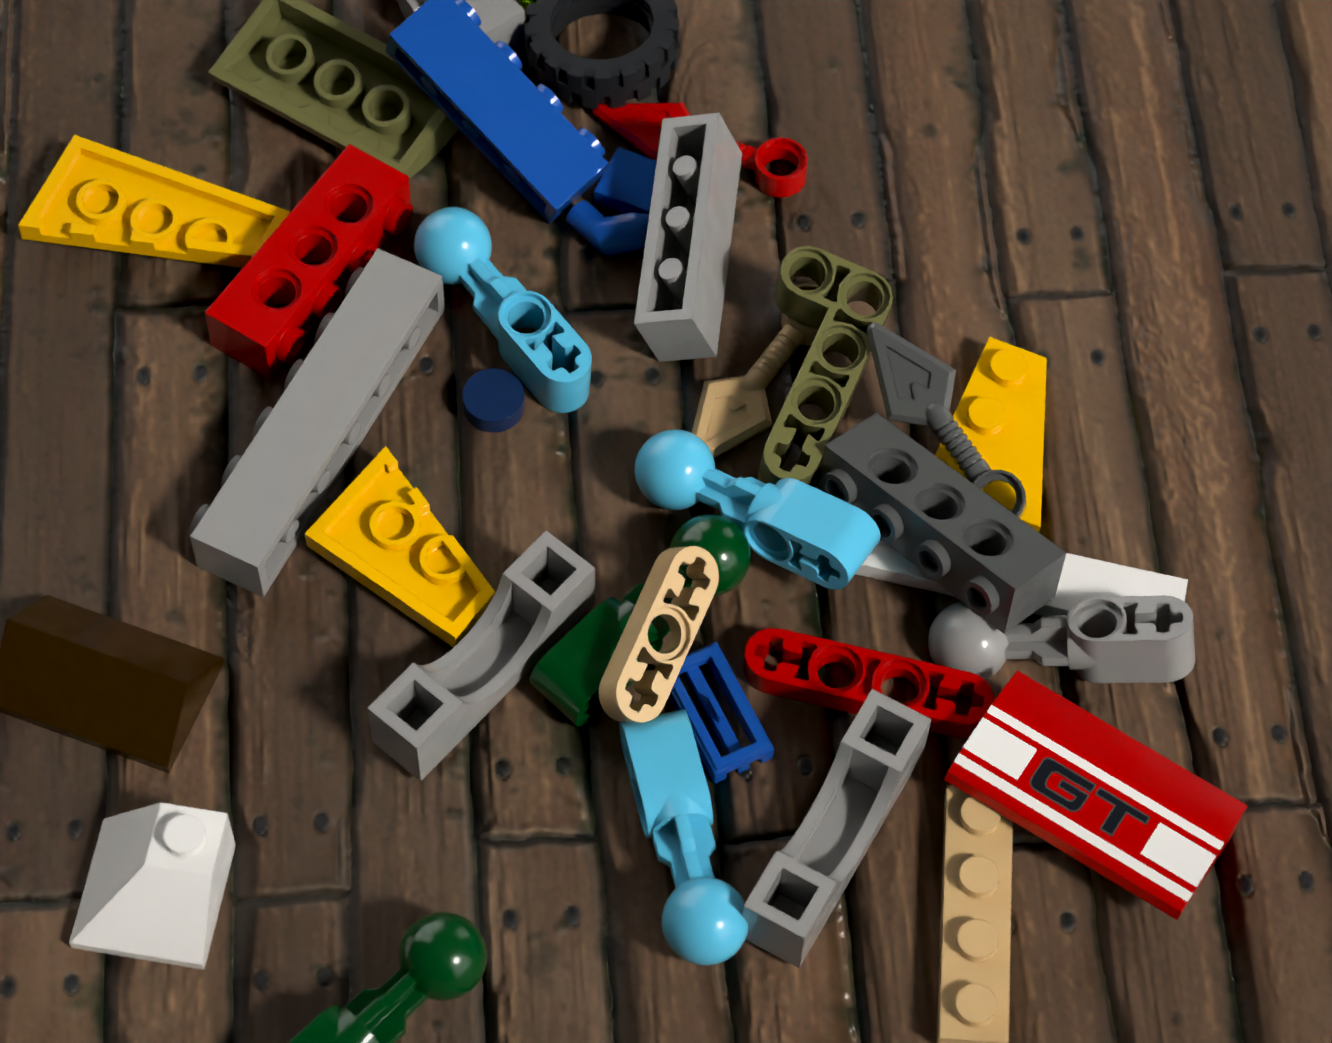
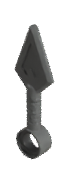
(919, 392)

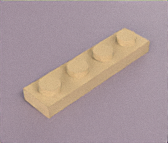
(974, 922)

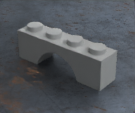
(444, 700)
(822, 856)

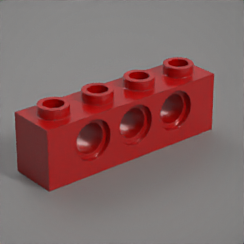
(314, 231)

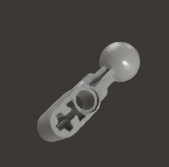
(1098, 639)

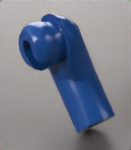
(609, 234)

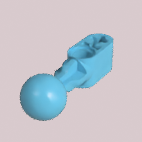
(460, 249)
(782, 521)
(675, 810)

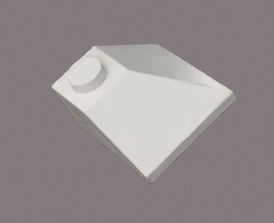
(156, 885)

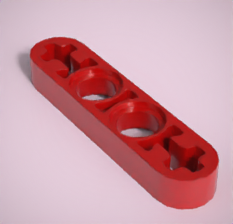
(870, 671)

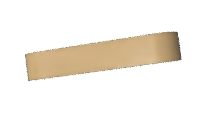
(634, 643)

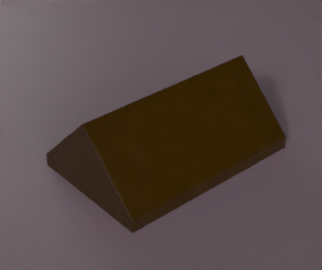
(103, 681)

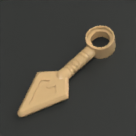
(738, 406)

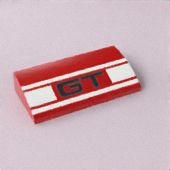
(1096, 794)

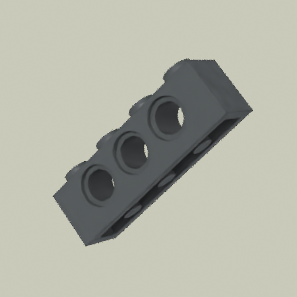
(943, 522)

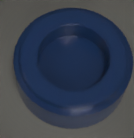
(493, 400)

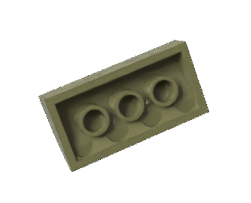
(333, 84)

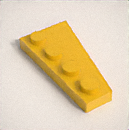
(142, 208)

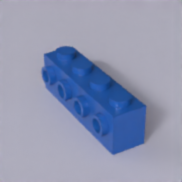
(497, 105)

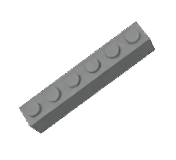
(317, 422)

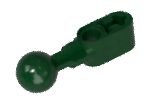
(575, 665)
(438, 961)

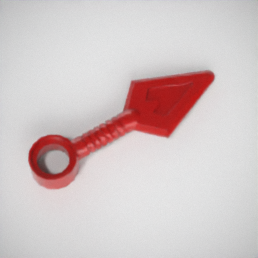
(642, 125)

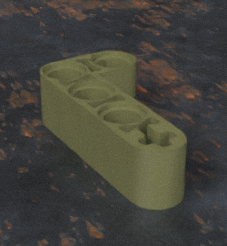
(817, 380)

